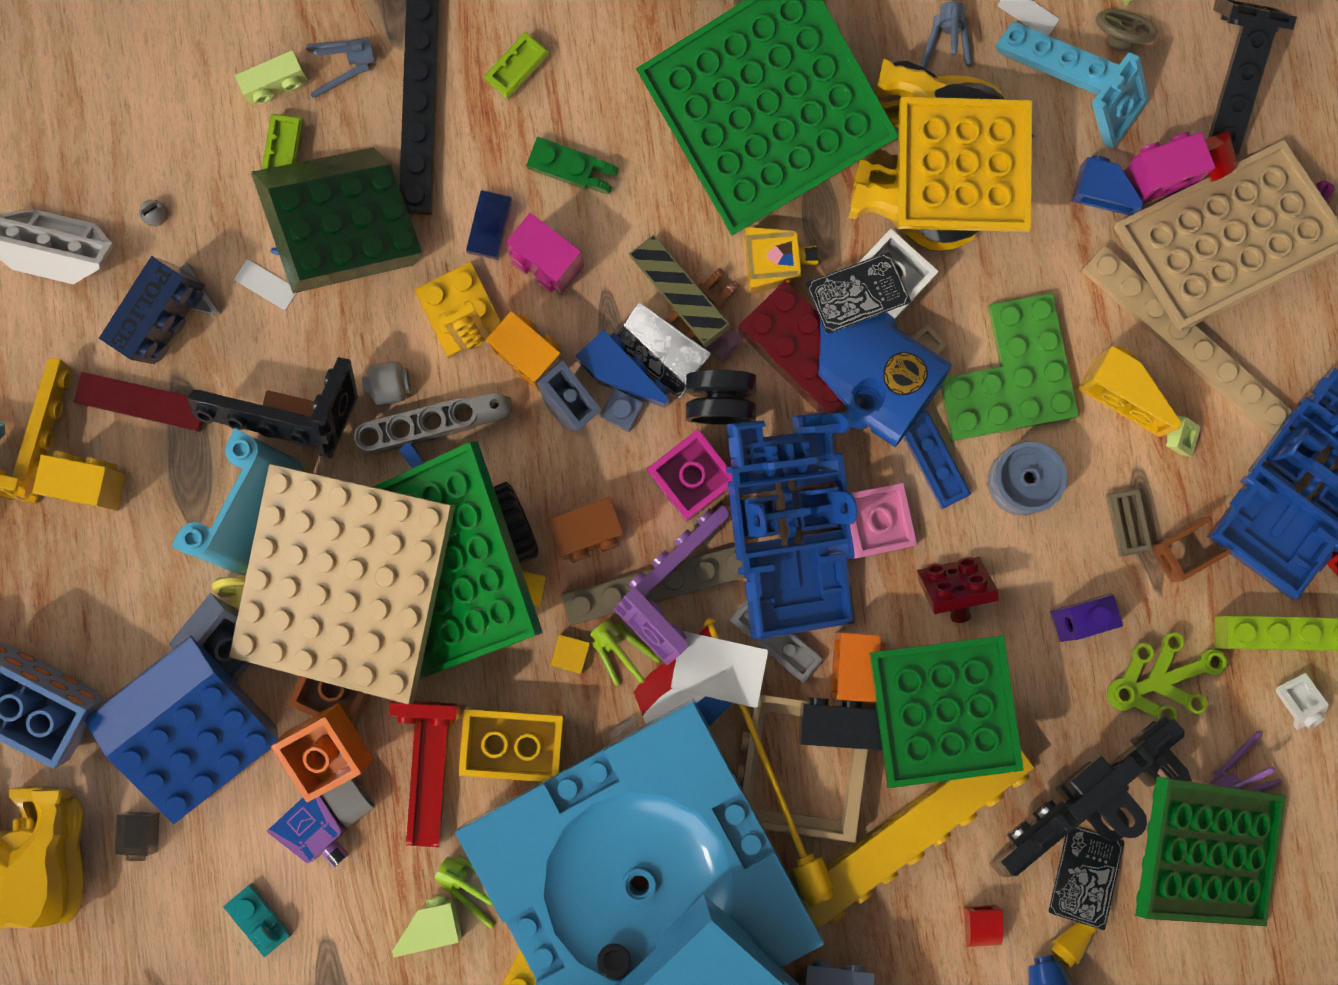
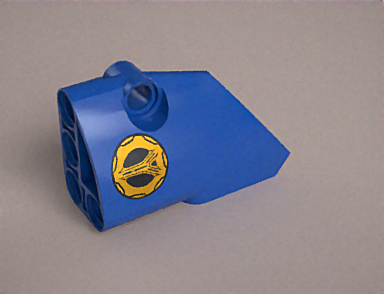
(880, 375)

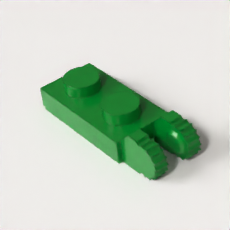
(569, 165)

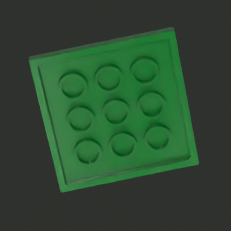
(946, 711)

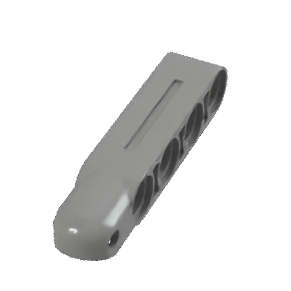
(482, 414)

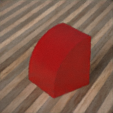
(1222, 154)
(983, 925)

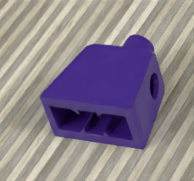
(1087, 618)

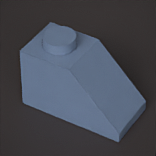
(567, 397)

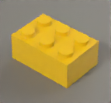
(511, 744)

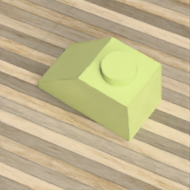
(431, 927)

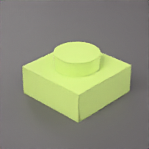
(1184, 440)

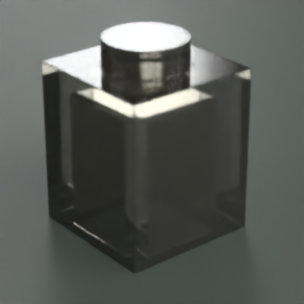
(137, 835)

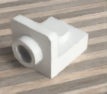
(1303, 702)

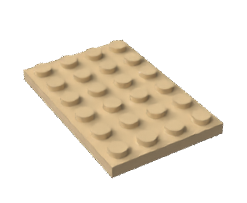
(1231, 236)

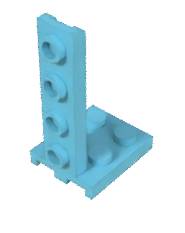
(1118, 88)

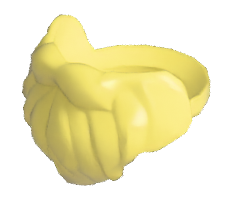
(230, 588)

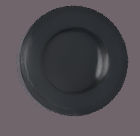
(614, 961)

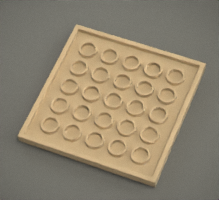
(342, 583)

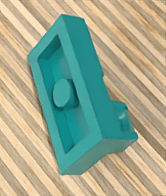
(257, 920)

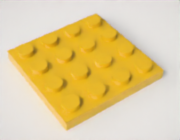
(965, 164)

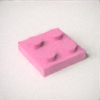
(882, 521)

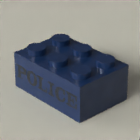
(153, 311)

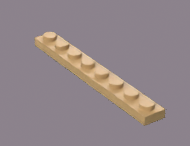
(1190, 345)

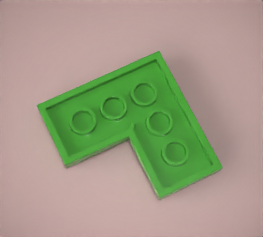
(1028, 386)

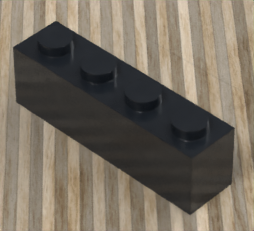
(839, 725)

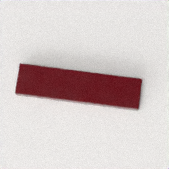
(136, 401)

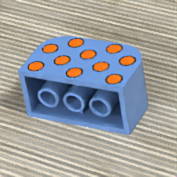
(42, 707)

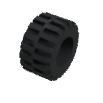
(517, 523)

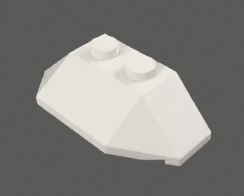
(52, 245)

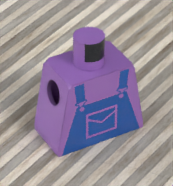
(311, 831)

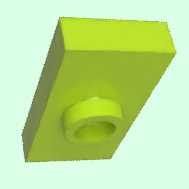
(516, 65)
(282, 140)

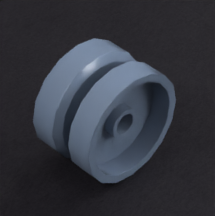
(1043, 468)

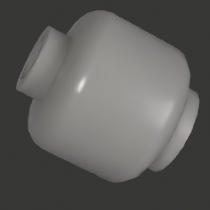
(387, 383)

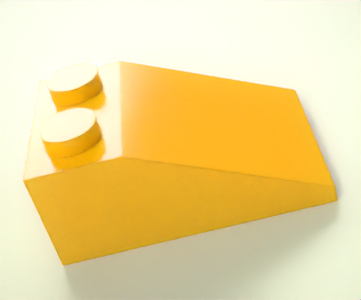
(1129, 390)

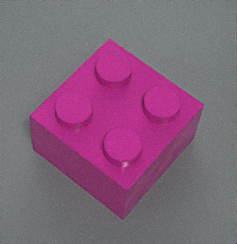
(1170, 166)
(545, 254)
(691, 475)

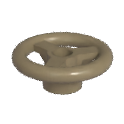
(1123, 28)

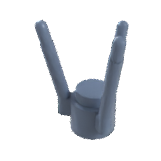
(952, 22)
(357, 52)

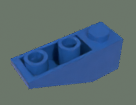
(616, 370)

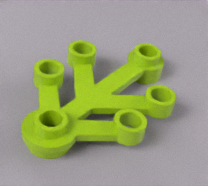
(1161, 680)

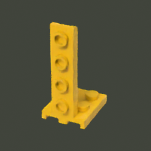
(458, 309)
(39, 432)

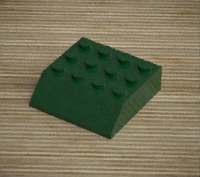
(337, 218)

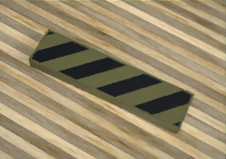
(680, 291)

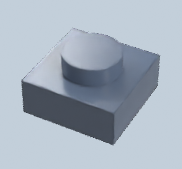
(621, 410)

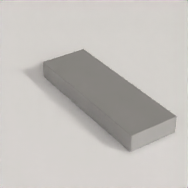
(785, 649)

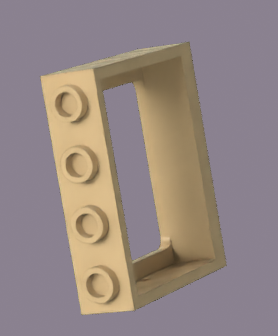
(841, 829)

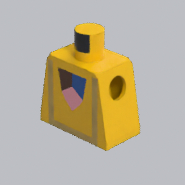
(775, 257)

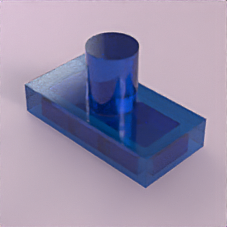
(489, 225)

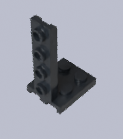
(1247, 63)
(321, 430)

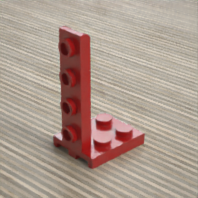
(428, 766)

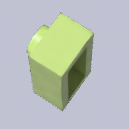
(271, 78)

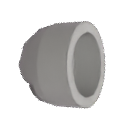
(155, 217)

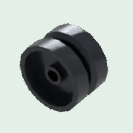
(720, 397)

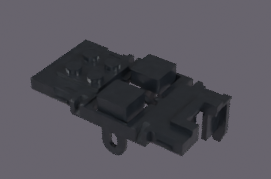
(1097, 791)

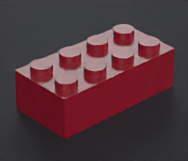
(788, 338)

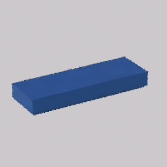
(936, 462)

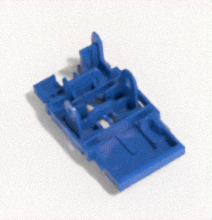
(1271, 523)
(802, 583)

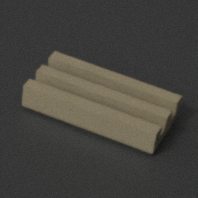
(1117, 523)

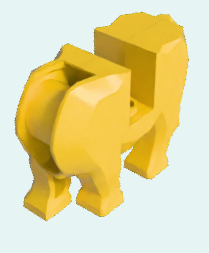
(41, 859)

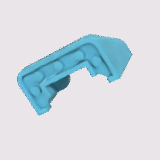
(233, 531)

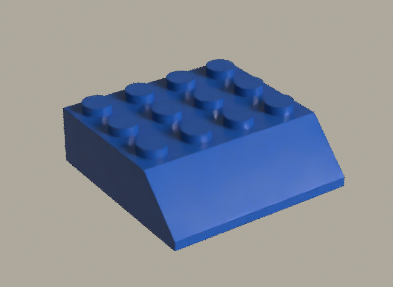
(181, 730)

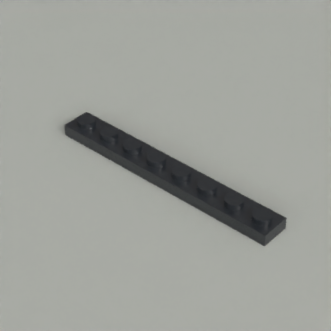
(419, 105)

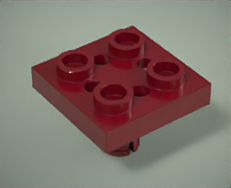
(957, 587)

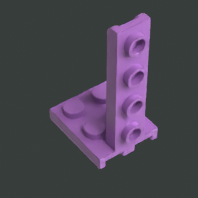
(646, 616)

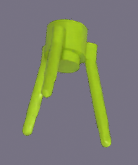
(608, 637)
(453, 877)

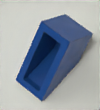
(1105, 187)

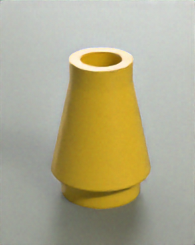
(1072, 944)

